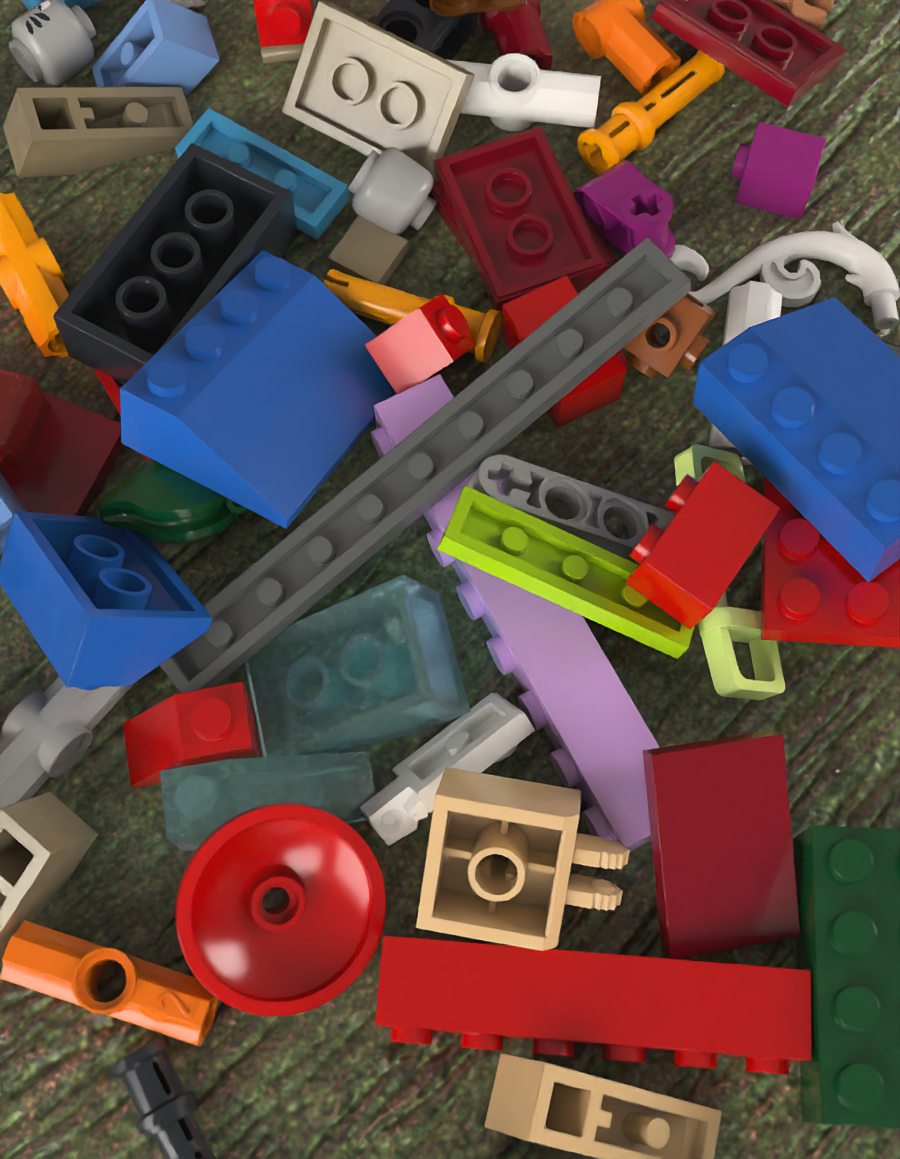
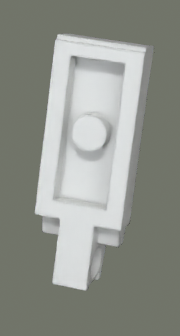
(467, 744)

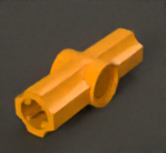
(31, 276)

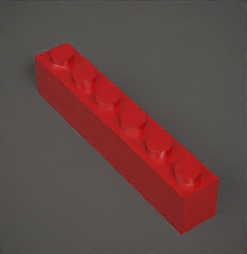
(594, 1001)

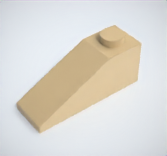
(596, 1114)

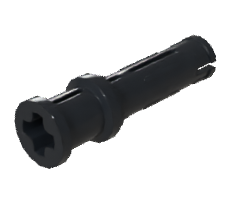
(162, 1101)

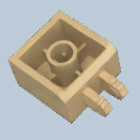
(520, 898)

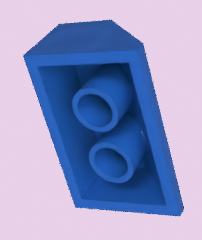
(97, 598)

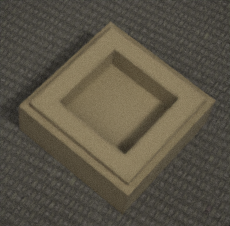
(368, 252)

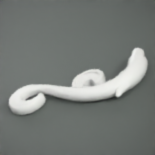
(865, 265)

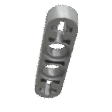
(585, 501)

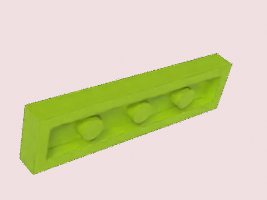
(557, 569)

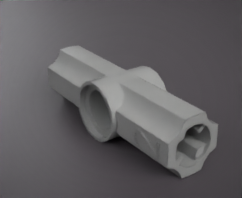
(49, 736)

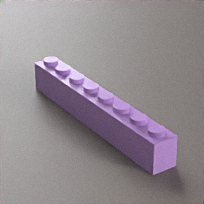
(552, 655)

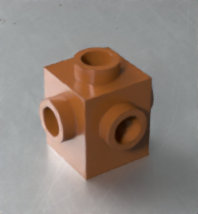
(686, 344)

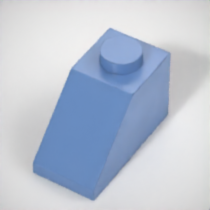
(159, 49)

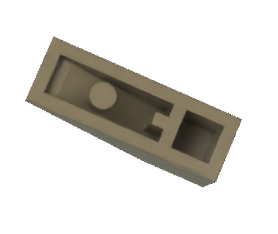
(91, 127)
(38, 855)

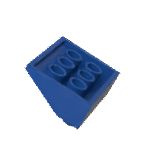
(258, 391)
(821, 421)

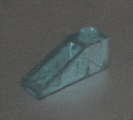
(210, 793)

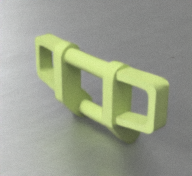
(732, 623)

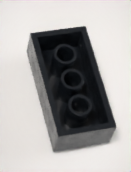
(173, 260)

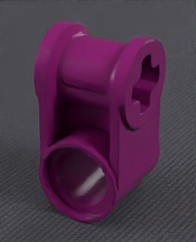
(627, 209)

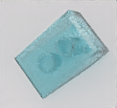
(358, 673)

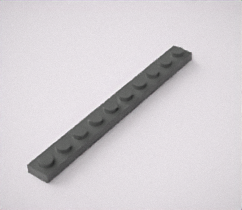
(429, 464)

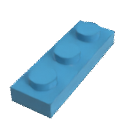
(315, 193)

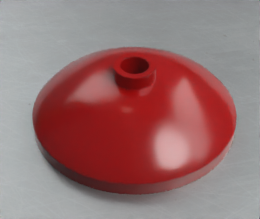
(306, 946)

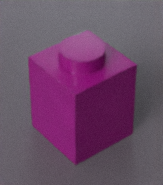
(778, 170)

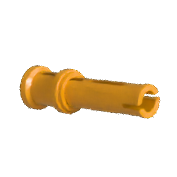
(634, 123)
(392, 305)

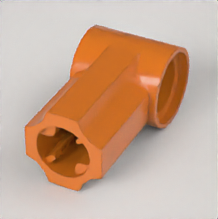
(623, 36)

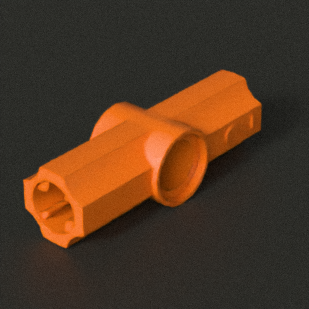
(71, 970)

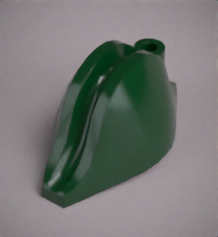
(166, 506)

